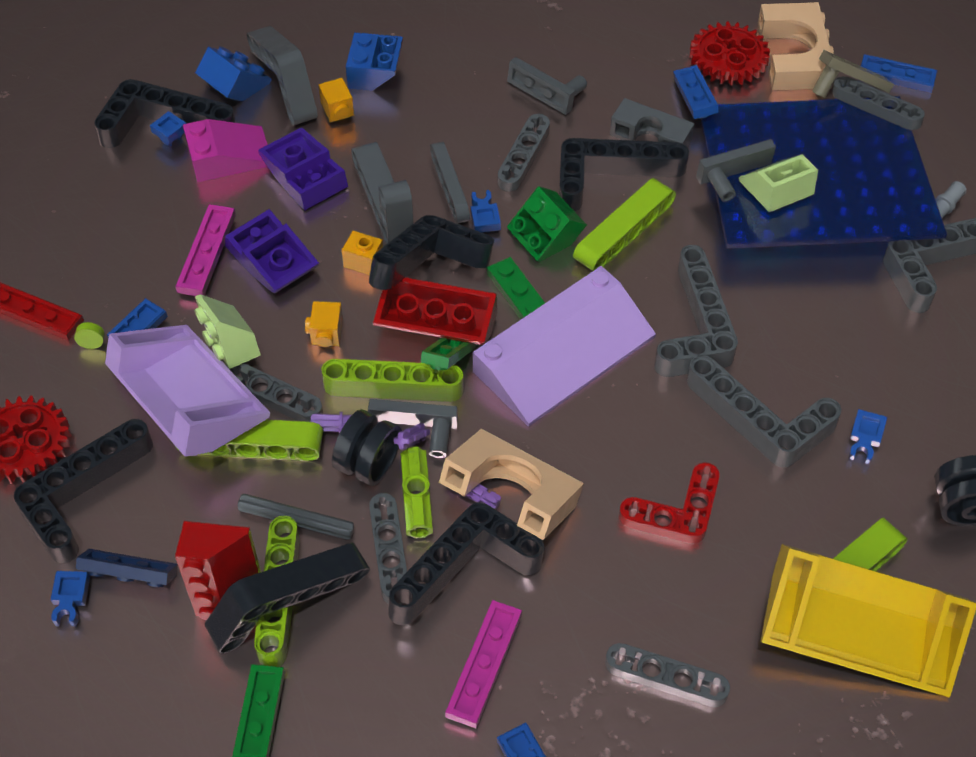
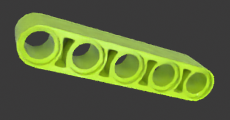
(624, 225)
(407, 377)
(276, 441)
(874, 546)
(277, 633)

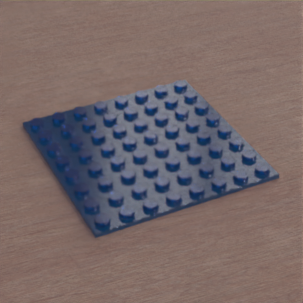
(866, 181)

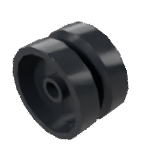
(366, 447)
(957, 490)

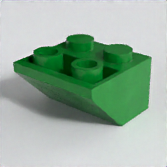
(546, 224)

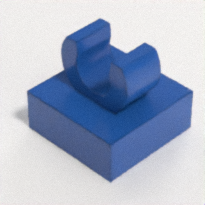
(168, 128)

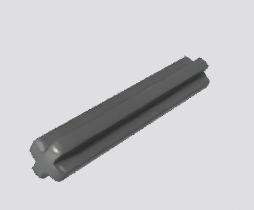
(303, 518)

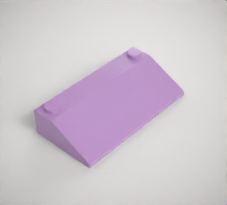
(562, 346)
(183, 387)

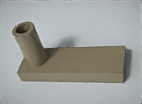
(836, 64)

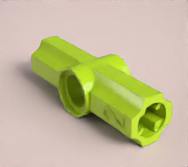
(416, 506)

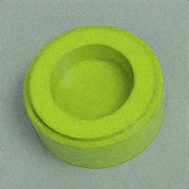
(89, 335)

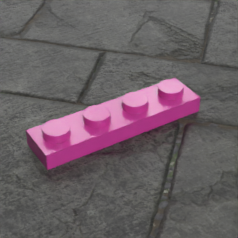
(205, 250)
(483, 664)

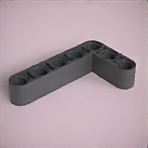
(290, 69)
(388, 200)
(908, 260)
(716, 331)
(756, 415)

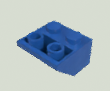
(372, 60)
(232, 73)

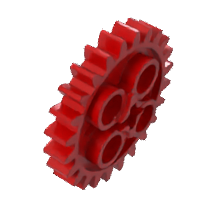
(729, 53)
(22, 437)

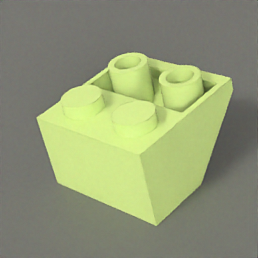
(782, 182)
(226, 331)

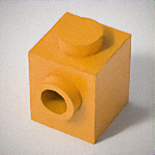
(336, 99)
(359, 251)
(325, 323)

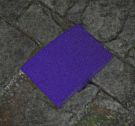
(304, 168)
(270, 251)

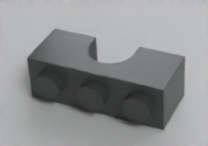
(635, 119)

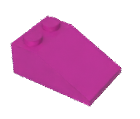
(224, 148)

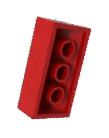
(438, 310)
(212, 560)

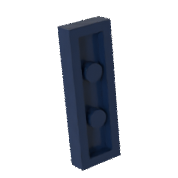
(126, 567)

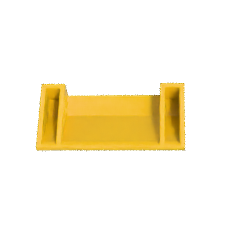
(867, 620)

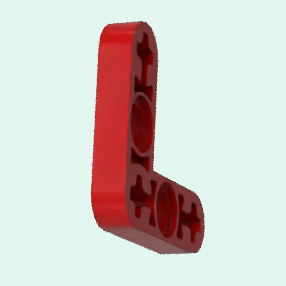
(680, 518)

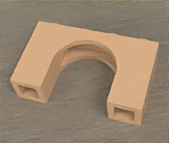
(797, 22)
(489, 457)

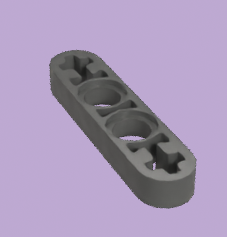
(903, 114)
(527, 153)
(449, 182)
(275, 389)
(387, 548)
(665, 680)

